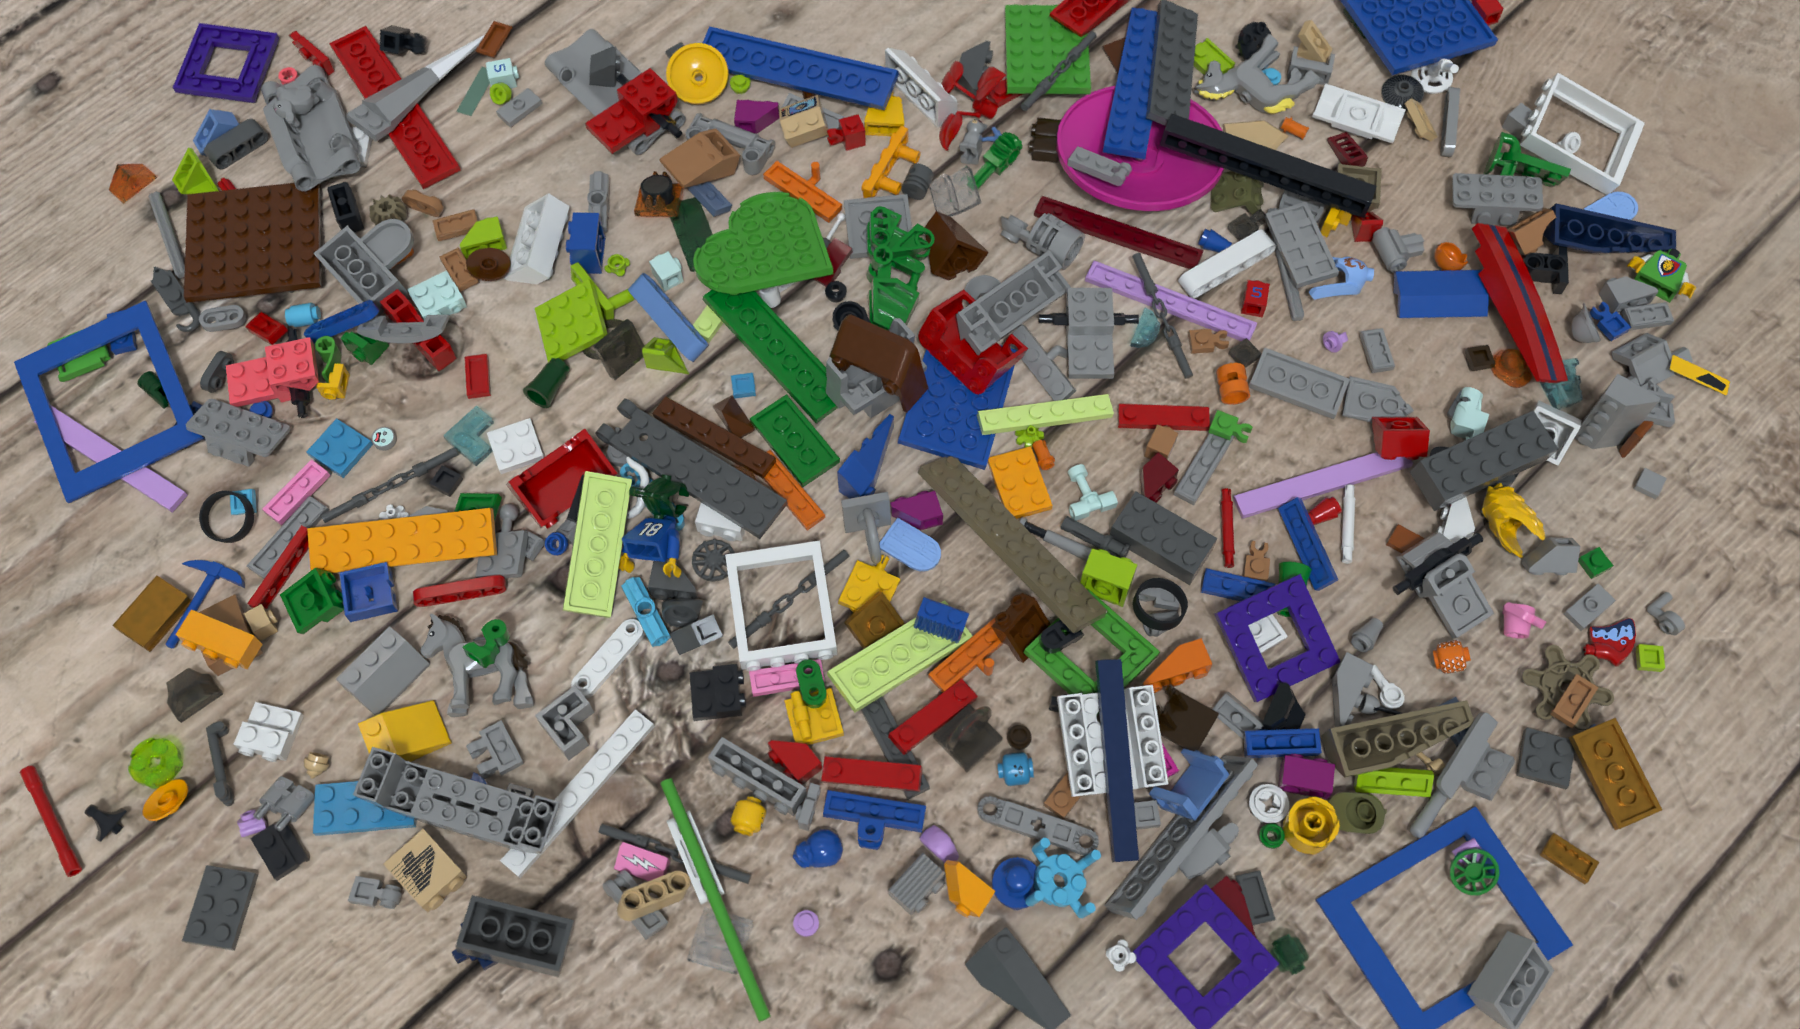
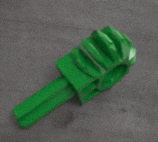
(999, 157)

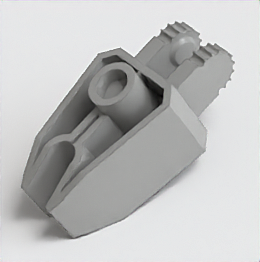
(1209, 850)

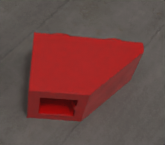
(796, 759)

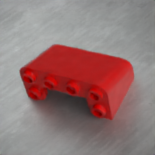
(942, 340)

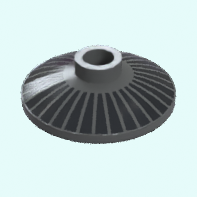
(1394, 94)

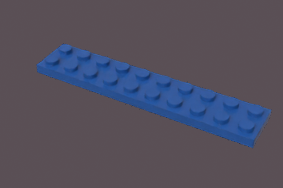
(804, 68)
(1127, 125)

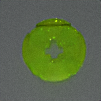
(141, 761)

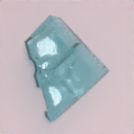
(1568, 392)

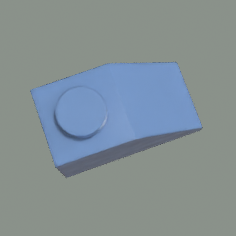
(213, 126)

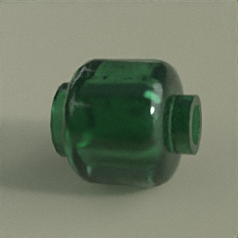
(1290, 954)

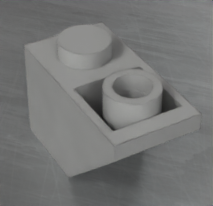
(1553, 556)

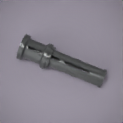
(1095, 538)

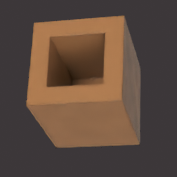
(1161, 441)

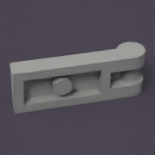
(1099, 166)
(646, 925)

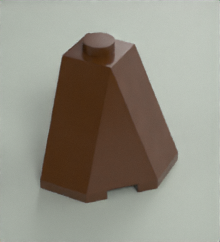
(953, 248)

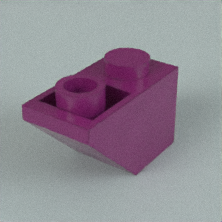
(755, 115)
(919, 511)

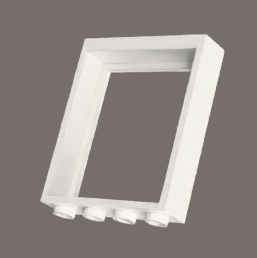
(1600, 110)
(780, 655)

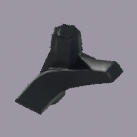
(105, 820)

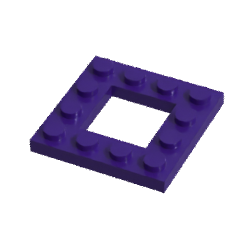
(191, 76)
(1319, 648)
(1154, 959)

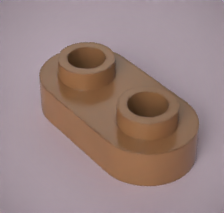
(423, 203)

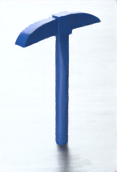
(214, 571)

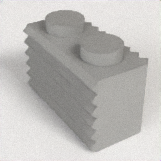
(917, 884)

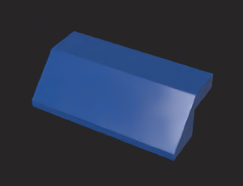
(1440, 294)

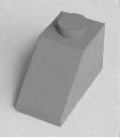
(1626, 293)

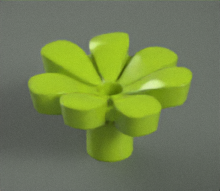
(1029, 436)

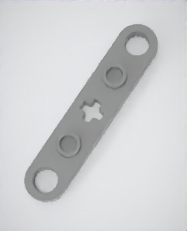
(1019, 819)

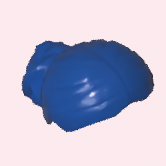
(819, 850)

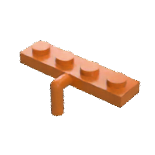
(797, 187)
(968, 657)

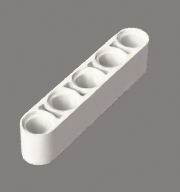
(1227, 263)

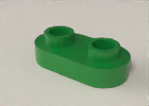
(811, 682)

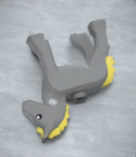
(1253, 84)

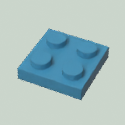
(339, 448)

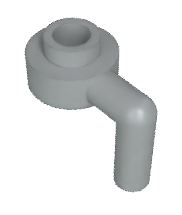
(1668, 621)

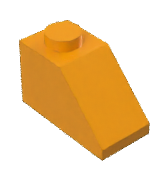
(966, 889)

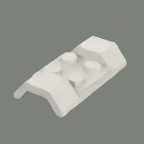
(1358, 114)

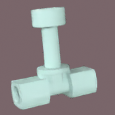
(1090, 500)

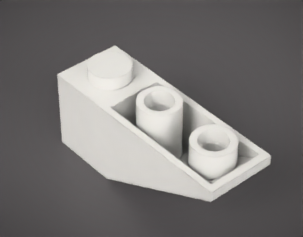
(1456, 521)

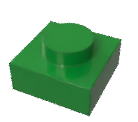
(1595, 563)

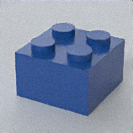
(586, 242)

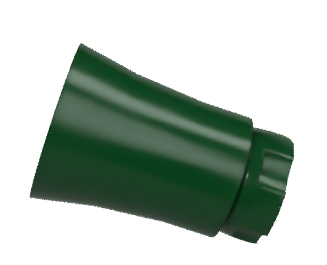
(547, 383)

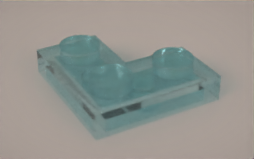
(466, 434)

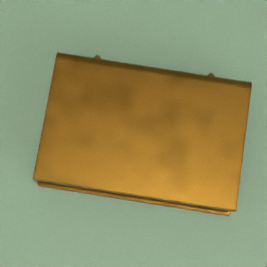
(152, 613)

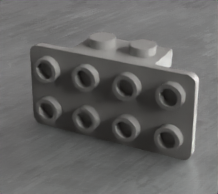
(1496, 197)
(236, 432)

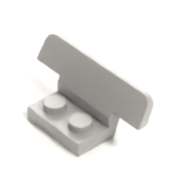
(1648, 358)
(1475, 763)

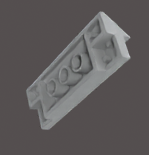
(1012, 303)

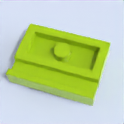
(1207, 52)

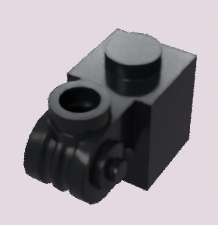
(399, 39)

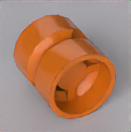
(1233, 383)

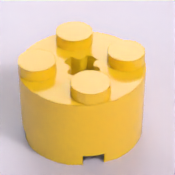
(1324, 827)

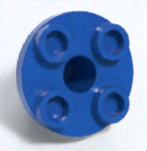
(1014, 882)

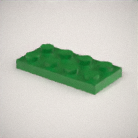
(794, 440)

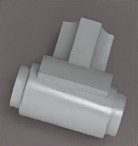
(1397, 249)

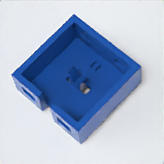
(365, 584)

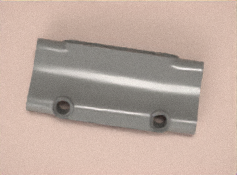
(575, 63)
(322, 142)

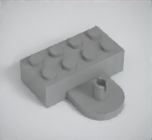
(365, 262)

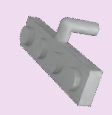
(1043, 366)

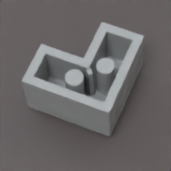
(561, 719)

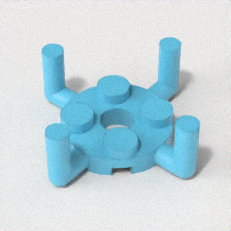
(1071, 873)

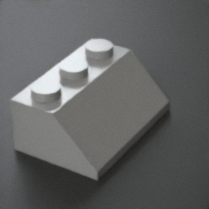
(383, 671)
(1511, 980)

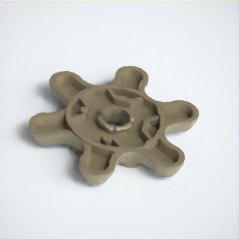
(1563, 671)

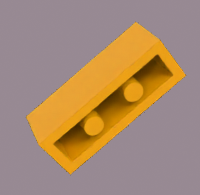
(218, 640)

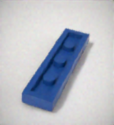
(1308, 543)

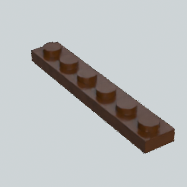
(714, 437)

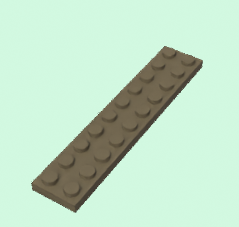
(1013, 543)

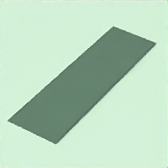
(474, 93)

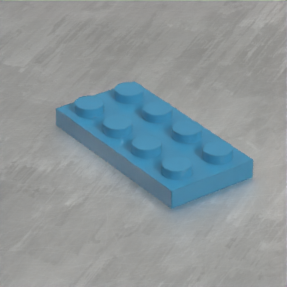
(341, 812)

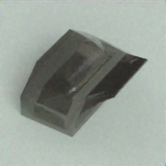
(191, 693)

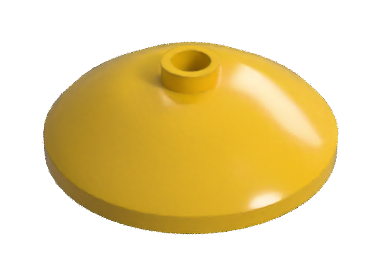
(696, 61)

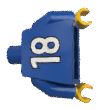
(652, 541)

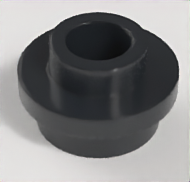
(835, 296)

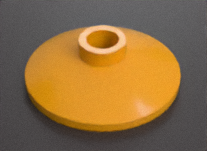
(165, 800)

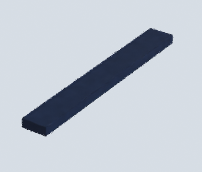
(1117, 760)

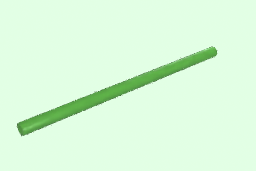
(715, 900)

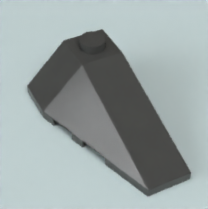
(1011, 975)

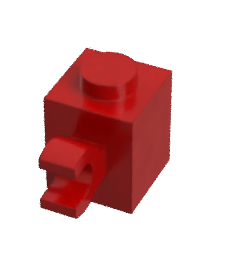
(850, 132)

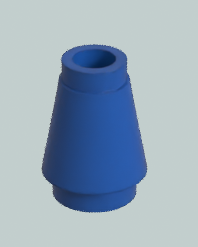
(1213, 241)

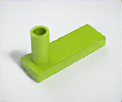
(608, 305)

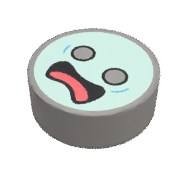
(383, 438)

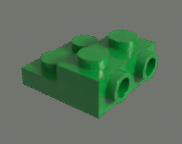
(312, 600)

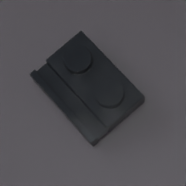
(279, 850)

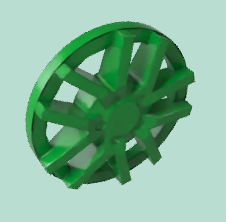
(1474, 871)

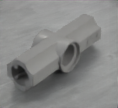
(598, 196)

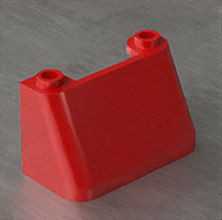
(552, 482)

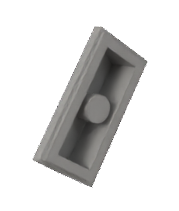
(1237, 715)

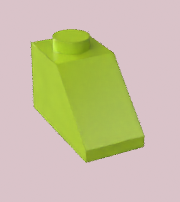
(484, 234)

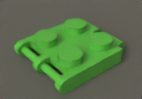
(84, 363)

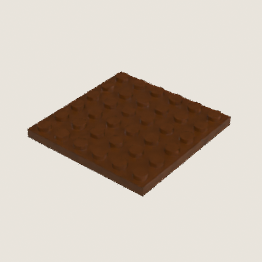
(252, 242)

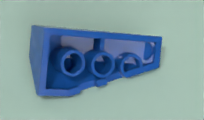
(861, 469)

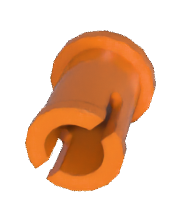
(1294, 128)
(1045, 460)

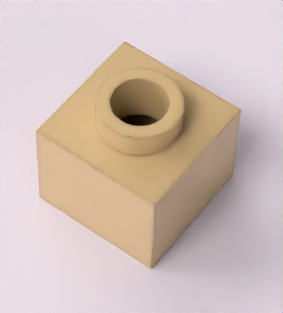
(262, 621)

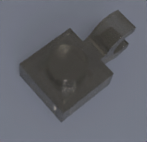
(1246, 225)

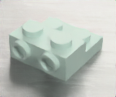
(437, 296)

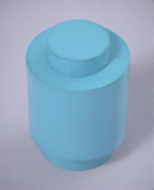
(302, 315)

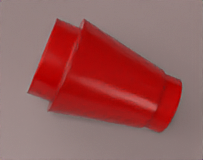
(1325, 511)

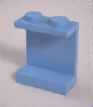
(1194, 787)

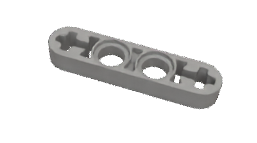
(1450, 122)

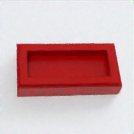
(477, 376)

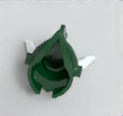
(655, 495)

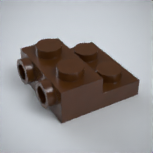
(1020, 624)

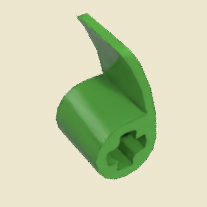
(329, 354)

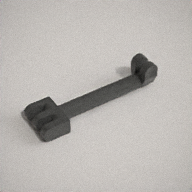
(221, 788)

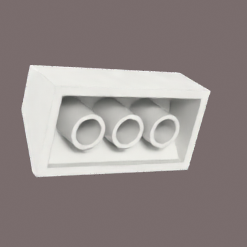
(920, 87)
(537, 240)

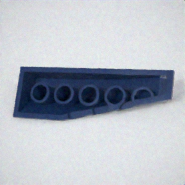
(1605, 233)

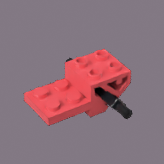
(284, 374)

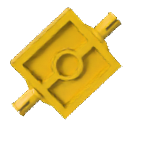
(866, 582)

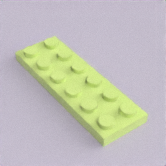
(597, 545)
(890, 663)

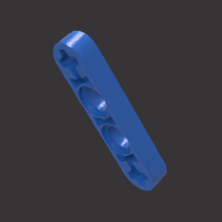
(342, 321)

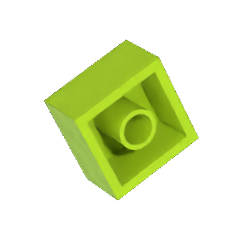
(1108, 576)

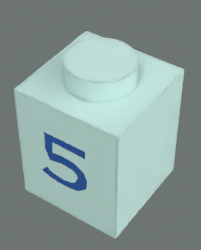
(502, 71)

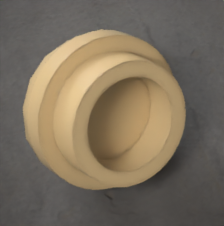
(316, 764)

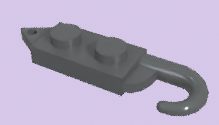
(173, 296)

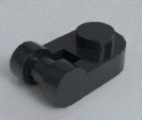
(1054, 640)

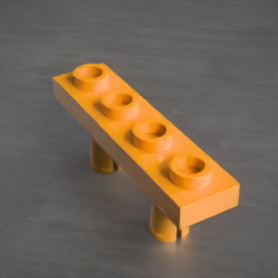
(889, 156)

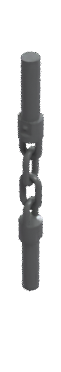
(1045, 84)
(1173, 341)
(361, 499)
(765, 618)
(642, 842)

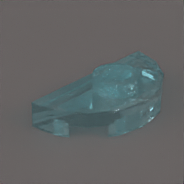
(1147, 330)

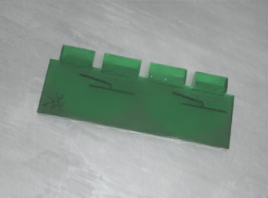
(691, 228)

